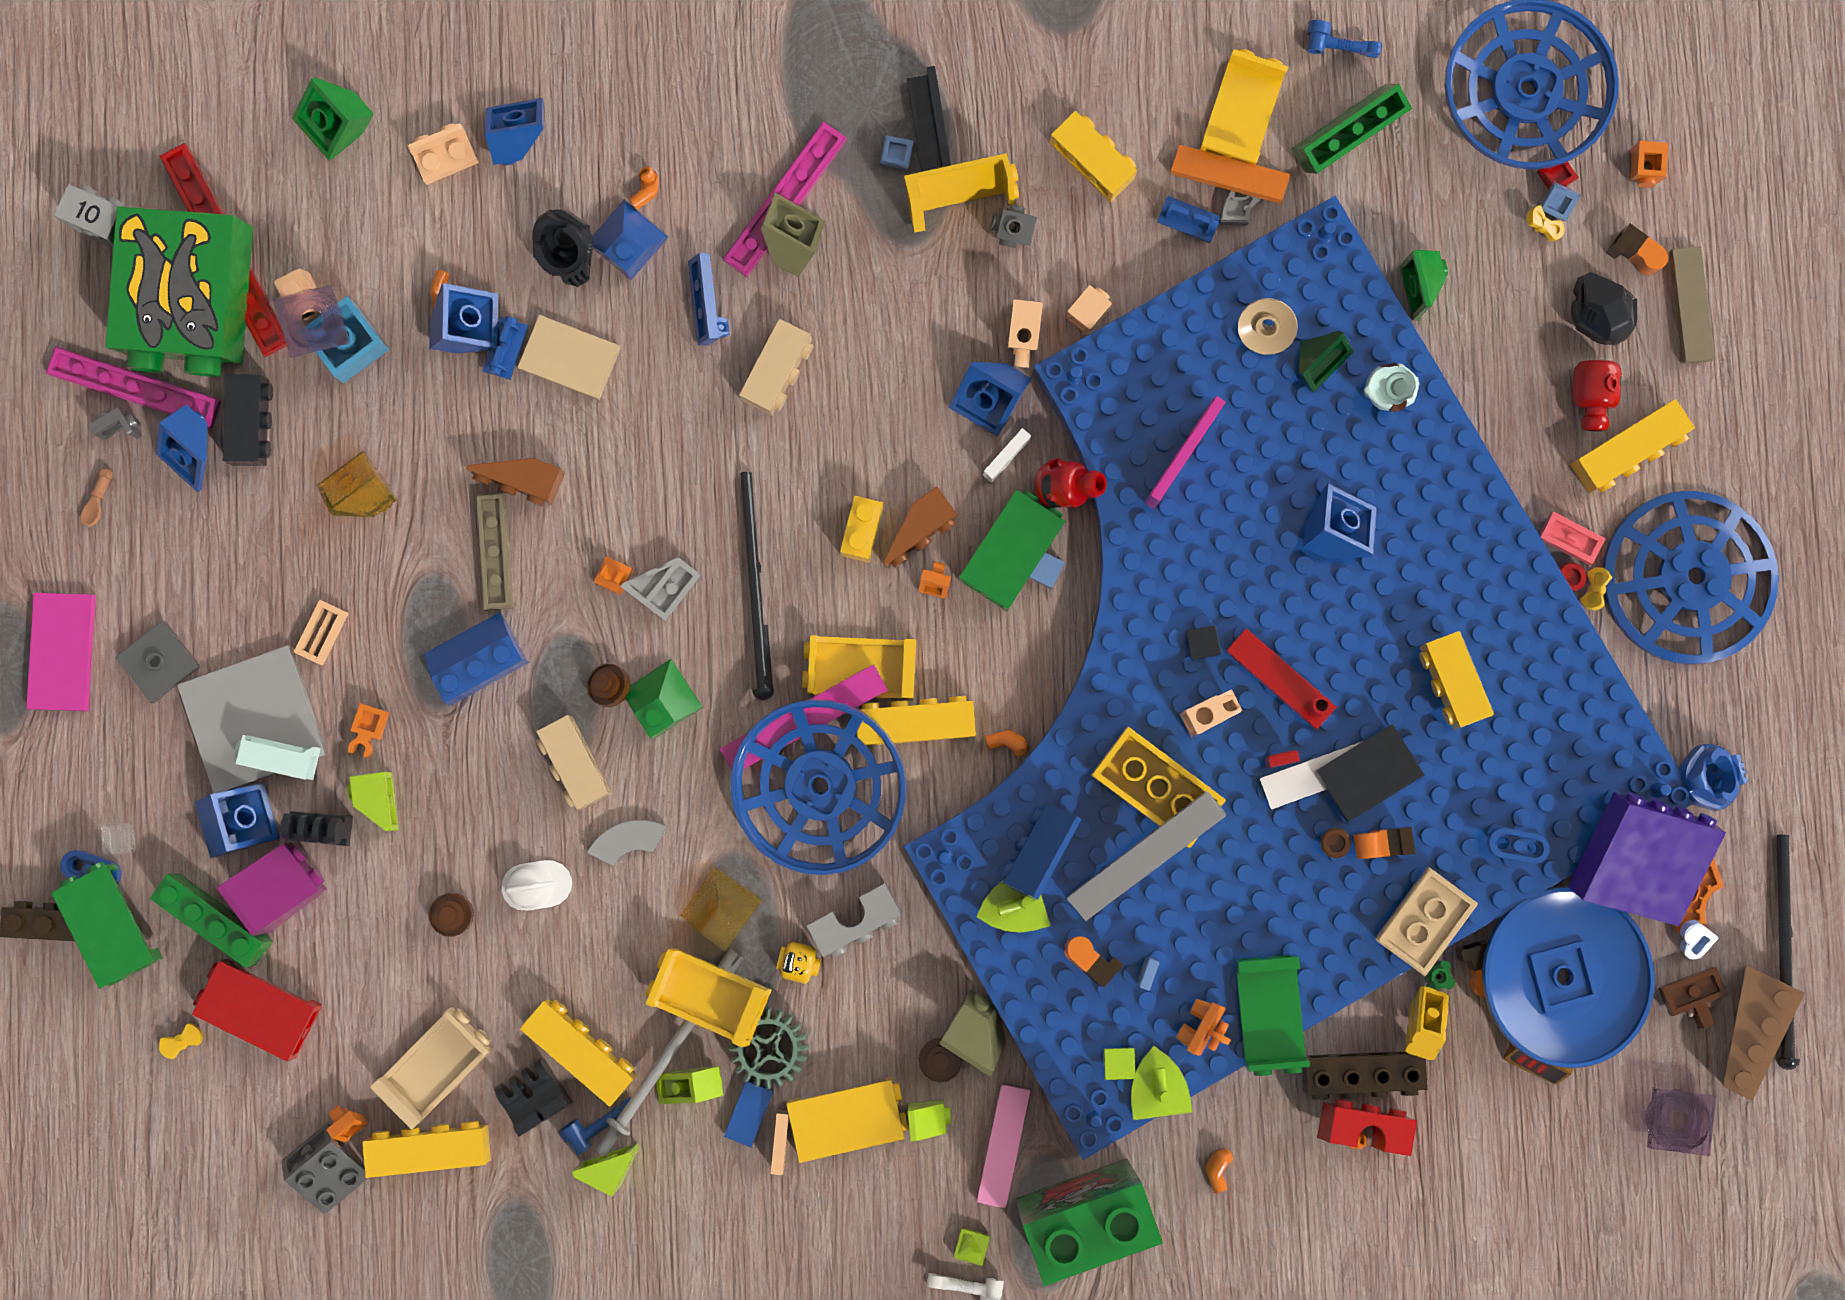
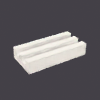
(1006, 455)

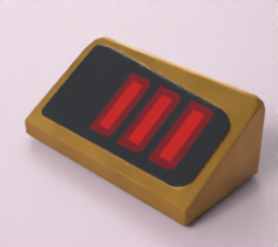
(1547, 1072)

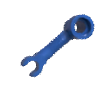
(1320, 39)
(579, 1137)

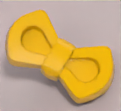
(1552, 229)
(1594, 598)
(171, 1046)

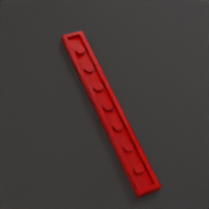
(200, 199)

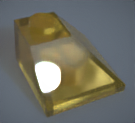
(356, 489)
(720, 909)

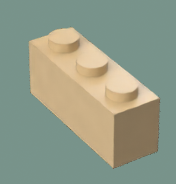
(776, 368)
(573, 763)

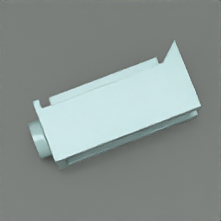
(277, 757)

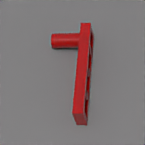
(1281, 679)

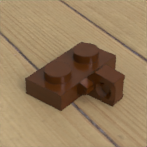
(1694, 995)

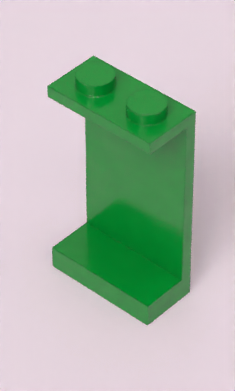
(1012, 549)
(103, 926)
(1271, 1014)

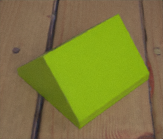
(607, 1172)

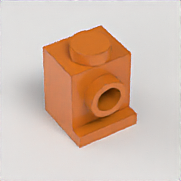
(1652, 155)

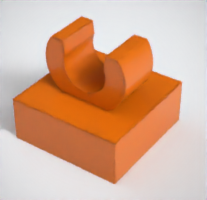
(613, 575)
(935, 581)
(345, 1124)

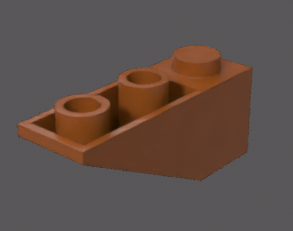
(528, 476)
(924, 519)

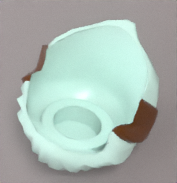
(1391, 387)

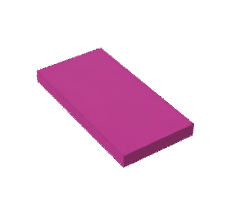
(1184, 452)
(61, 652)

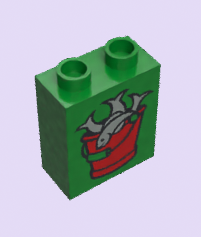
(1088, 1221)

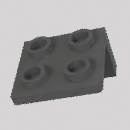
(322, 1170)

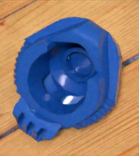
(1712, 776)

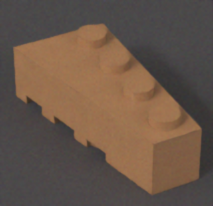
(1760, 1026)

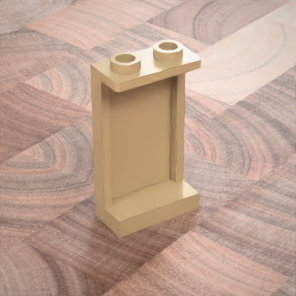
(433, 1067)

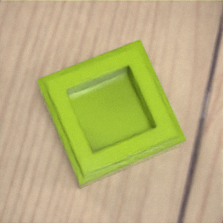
(1119, 1063)

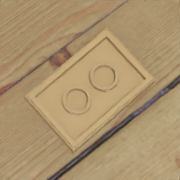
(569, 357)
(1426, 921)

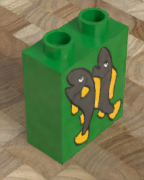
(179, 289)

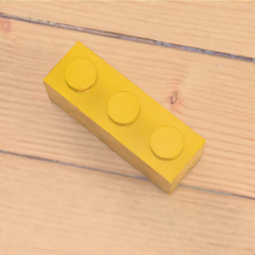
(1093, 155)
(1455, 680)

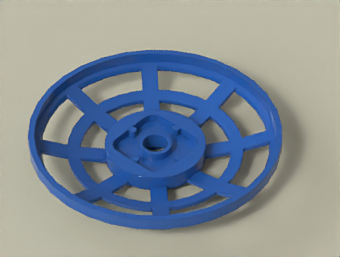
(1541, 74)
(1674, 580)
(807, 800)

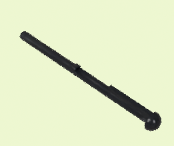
(760, 631)
(1787, 1060)

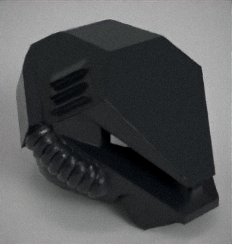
(563, 246)
(1603, 309)

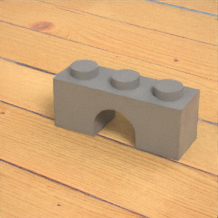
(833, 935)

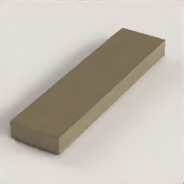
(1691, 305)
(494, 551)

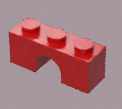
(1343, 1124)

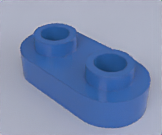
(1517, 845)
(69, 861)

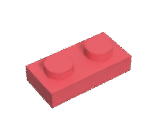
(1571, 538)

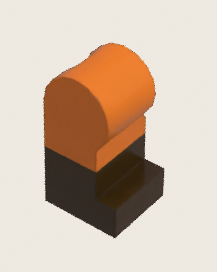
(1639, 249)
(1384, 843)
(1474, 956)
(1084, 957)

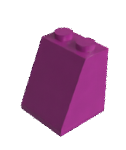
(272, 889)

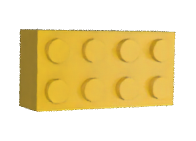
(1149, 778)

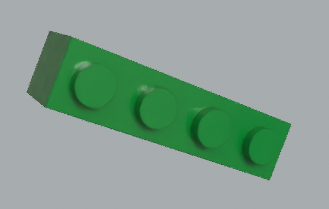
(1351, 128)
(210, 919)

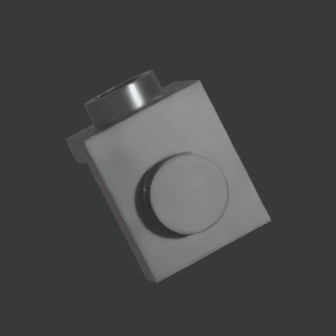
(113, 421)

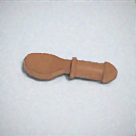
(92, 510)

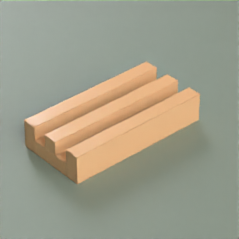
(309, 630)
(780, 1142)

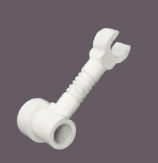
(989, 1291)

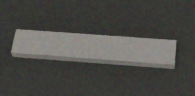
(1146, 855)

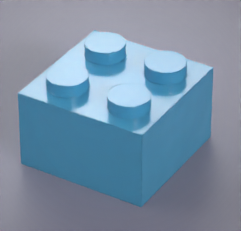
(363, 348)

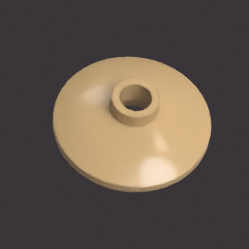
(1265, 338)

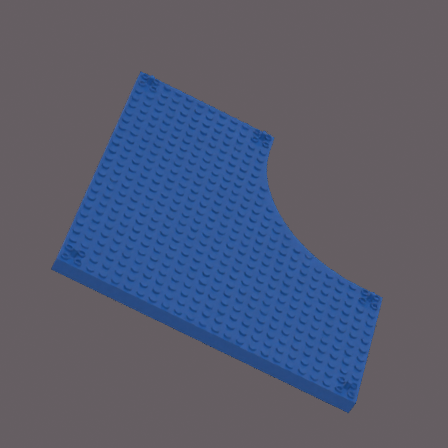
(1232, 556)

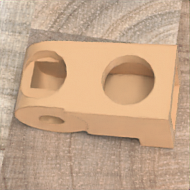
(1210, 713)

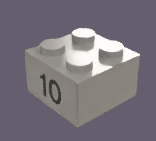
(89, 213)

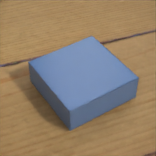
(896, 153)
(1560, 201)
(1047, 570)
(1147, 973)

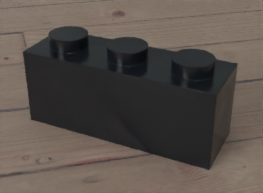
(247, 420)

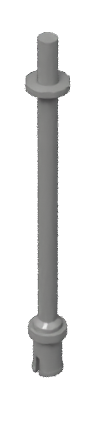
(730, 963)

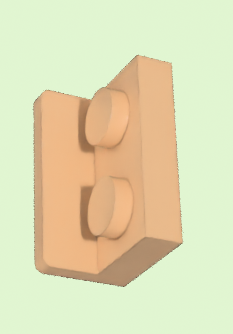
(443, 153)

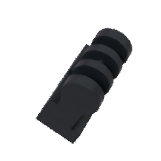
(316, 828)
(531, 1111)

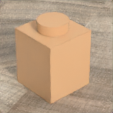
(1089, 309)

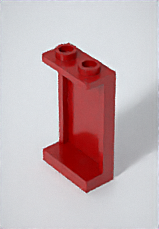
(255, 1010)

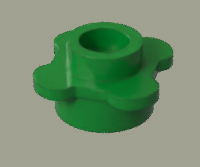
(1445, 981)

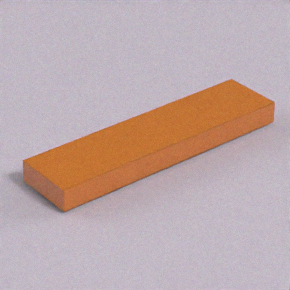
(1230, 174)

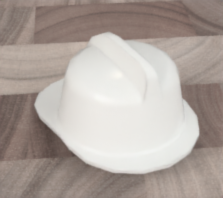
(536, 885)

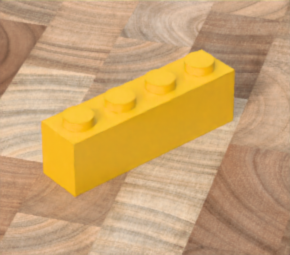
(1632, 446)
(920, 722)
(578, 1051)
(426, 1150)

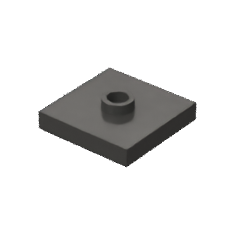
(157, 662)

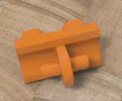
(1197, 1039)

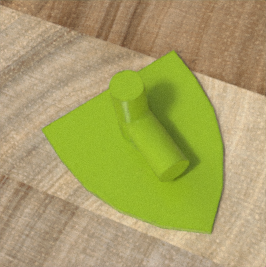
(1012, 910)
(1159, 1088)

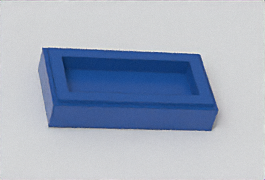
(748, 1114)

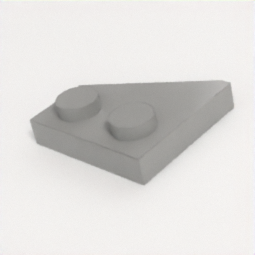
(663, 586)

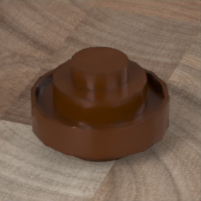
(608, 685)
(451, 914)
(938, 1062)

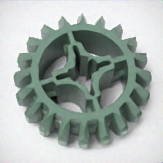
(779, 1056)

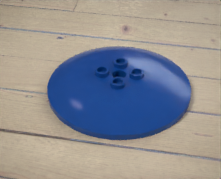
(1606, 985)

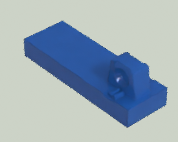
(707, 324)

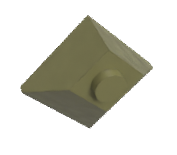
(790, 234)
(975, 1033)

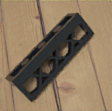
(928, 121)

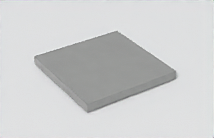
(252, 699)

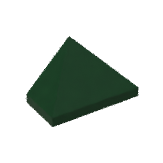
(1322, 357)

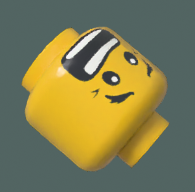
(798, 962)

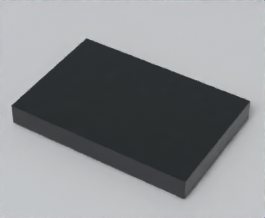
(1369, 773)

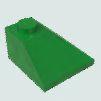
(331, 116)
(1423, 278)
(662, 699)

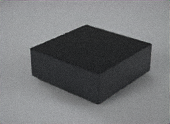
(1203, 643)

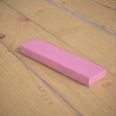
(1003, 1145)

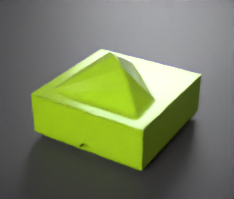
(971, 1246)

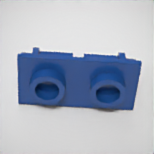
(1189, 219)
(510, 339)

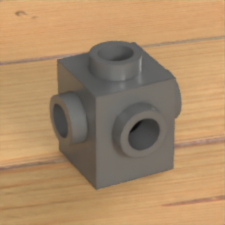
(1022, 230)

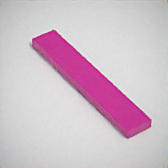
(793, 186)
(129, 385)
(851, 691)

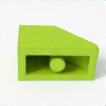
(375, 798)
(689, 1085)
(927, 1119)

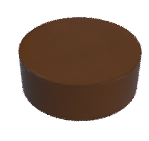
(1335, 842)

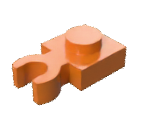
(369, 724)

